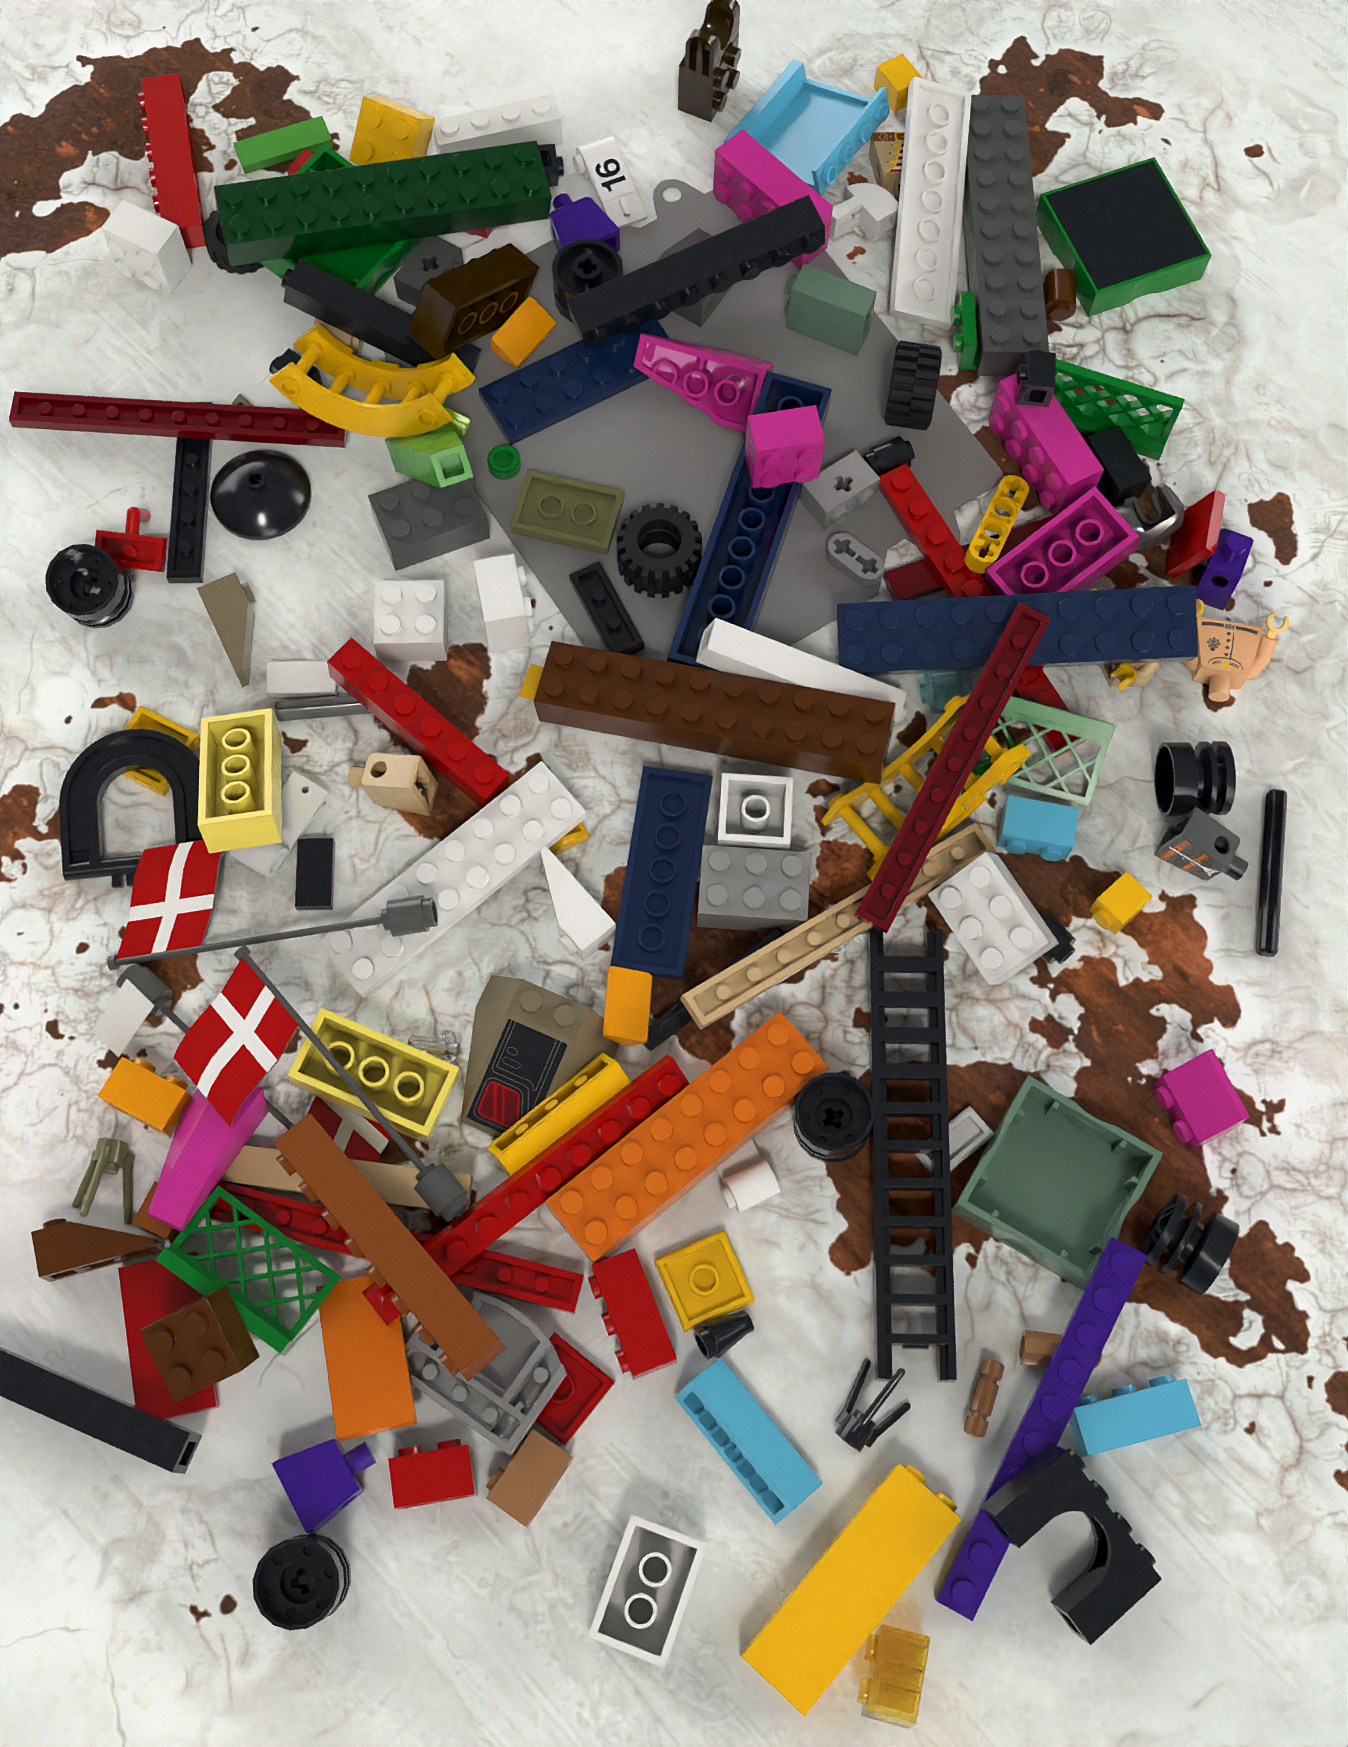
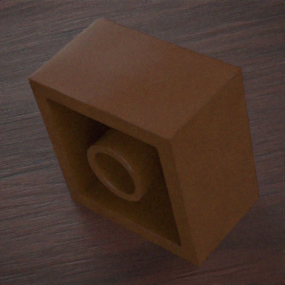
(199, 1344)

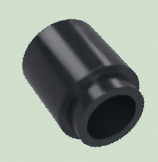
(889, 455)
(1064, 949)

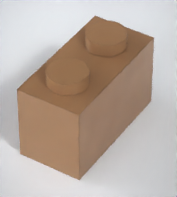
(528, 1478)

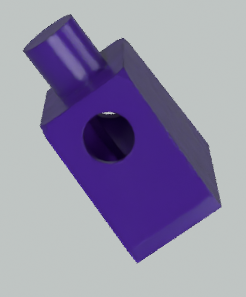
(581, 221)
(1226, 562)
(323, 1480)

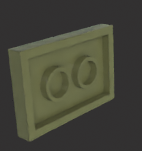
(567, 512)

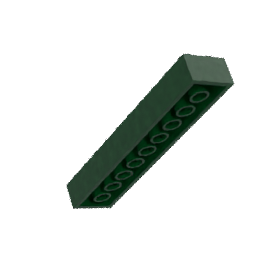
(382, 202)

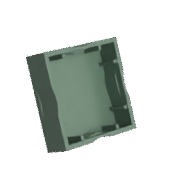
(1056, 1182)

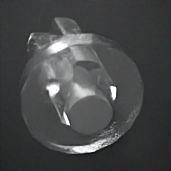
(443, 1047)

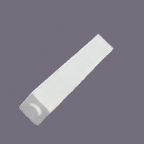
(753, 655)

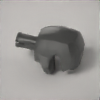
(1168, 520)

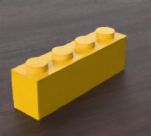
(558, 1113)

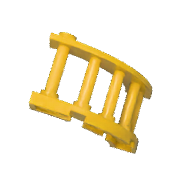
(419, 388)
(1004, 765)

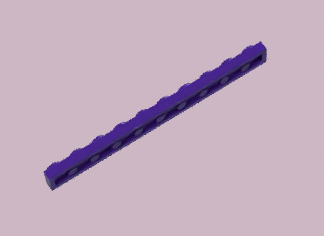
(1044, 1417)

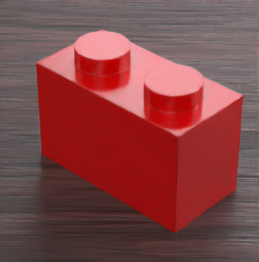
(432, 1475)

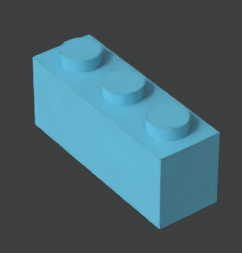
(1133, 1415)

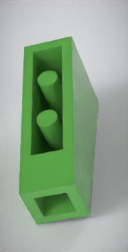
(431, 457)

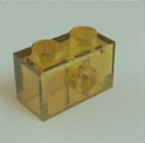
(894, 1676)

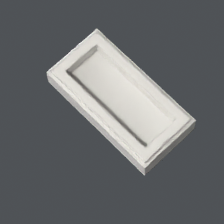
(299, 680)
(966, 1136)

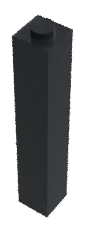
(360, 315)
(96, 1413)

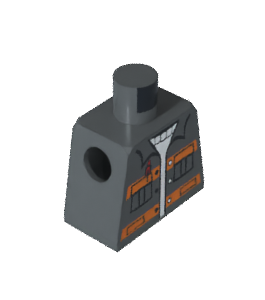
(1201, 847)

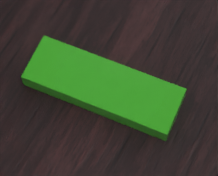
(282, 144)

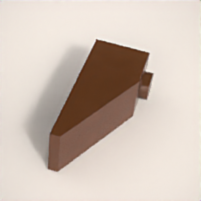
(77, 1248)

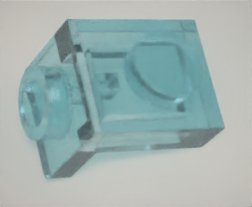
(941, 689)

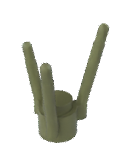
(106, 1159)

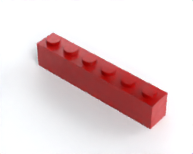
(172, 156)
(417, 723)

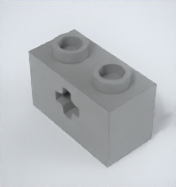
(840, 490)

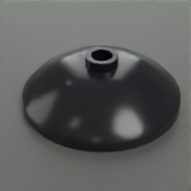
(264, 508)

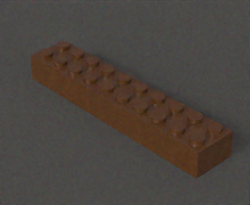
(716, 712)

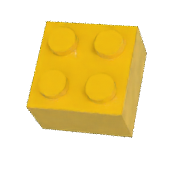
(389, 132)

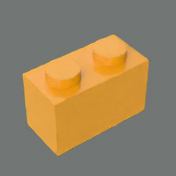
(146, 1096)

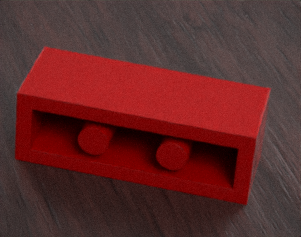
(632, 1314)

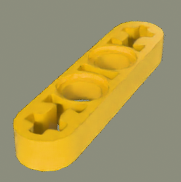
(996, 523)

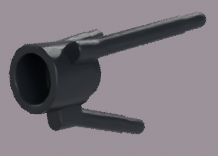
(857, 1428)

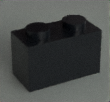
(1123, 470)

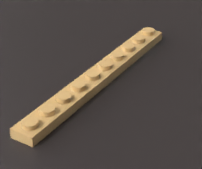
(822, 934)

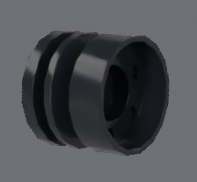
(79, 570)
(1194, 778)
(838, 1097)
(1194, 1245)
(279, 1591)

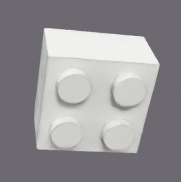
(146, 247)
(504, 602)
(410, 620)
(755, 811)

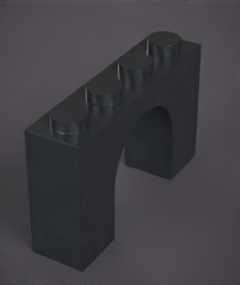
(1118, 1569)

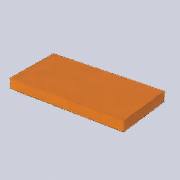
(364, 1364)

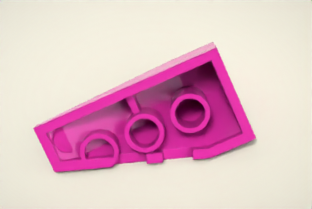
(707, 378)
(201, 1155)

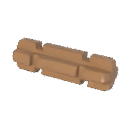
(983, 1398)

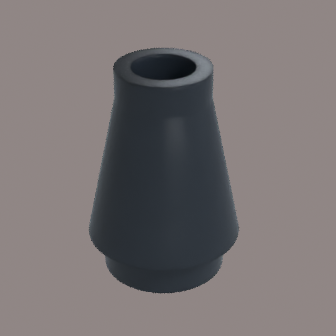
(721, 1334)

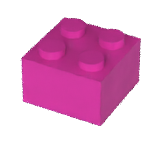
(784, 446)

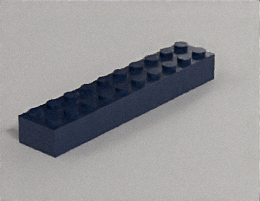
(745, 535)
(963, 631)

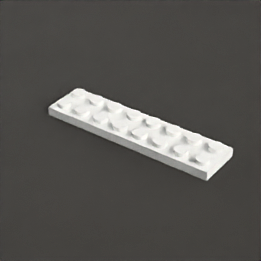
(930, 203)
(458, 875)

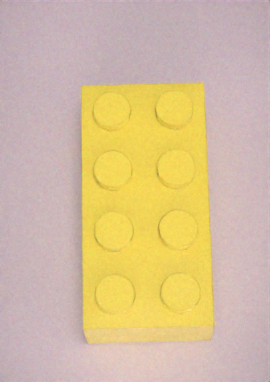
(240, 781)
(397, 1078)

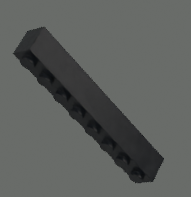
(697, 272)

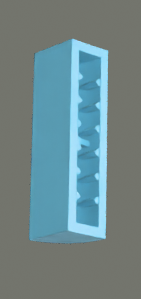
(748, 1440)

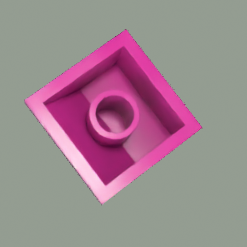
(1200, 1100)

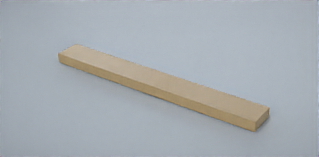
(392, 1182)

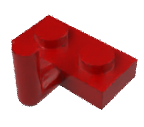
(132, 549)

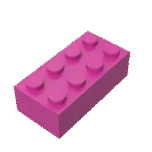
(757, 182)
(1045, 447)
(1066, 551)

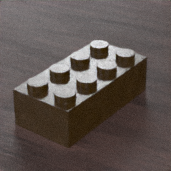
(471, 300)

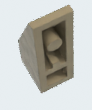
(233, 619)

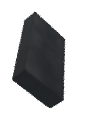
(315, 874)

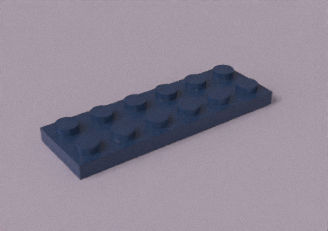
(564, 383)
(662, 872)

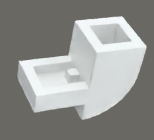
(865, 206)

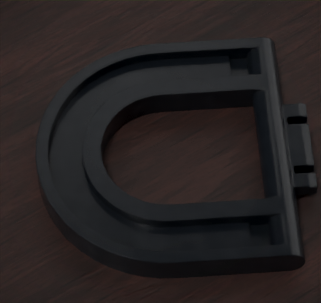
(92, 774)

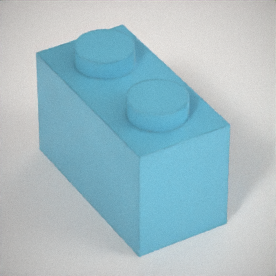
(1037, 828)

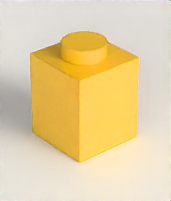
(895, 76)
(1120, 903)

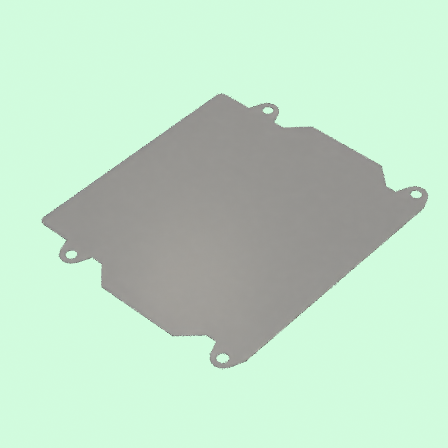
(679, 457)

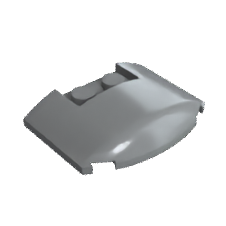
(506, 1393)

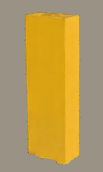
(851, 1587)

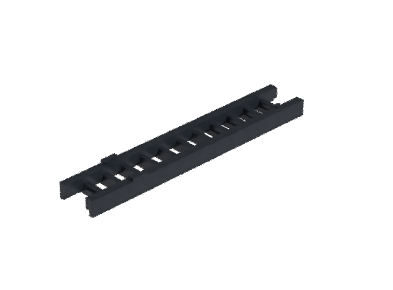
(938, 1147)

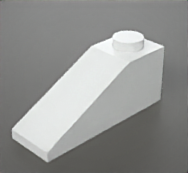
(579, 917)

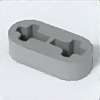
(854, 560)

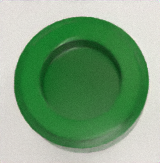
(504, 462)

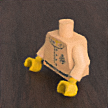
(1231, 653)

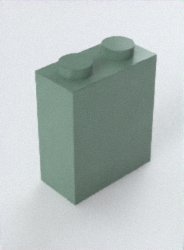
(829, 308)

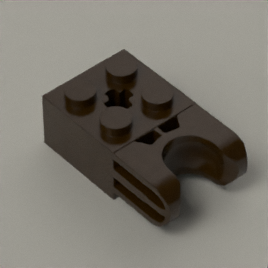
(710, 61)

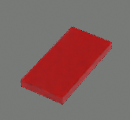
(147, 1294)

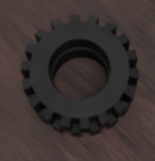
(913, 385)
(664, 527)

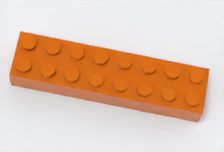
(686, 1139)

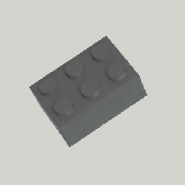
(428, 520)

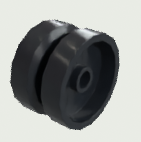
(581, 268)

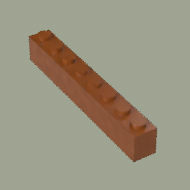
(390, 1248)

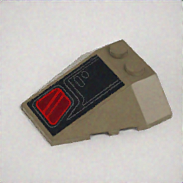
(524, 1050)

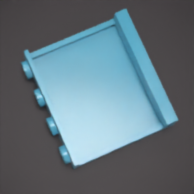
(813, 125)

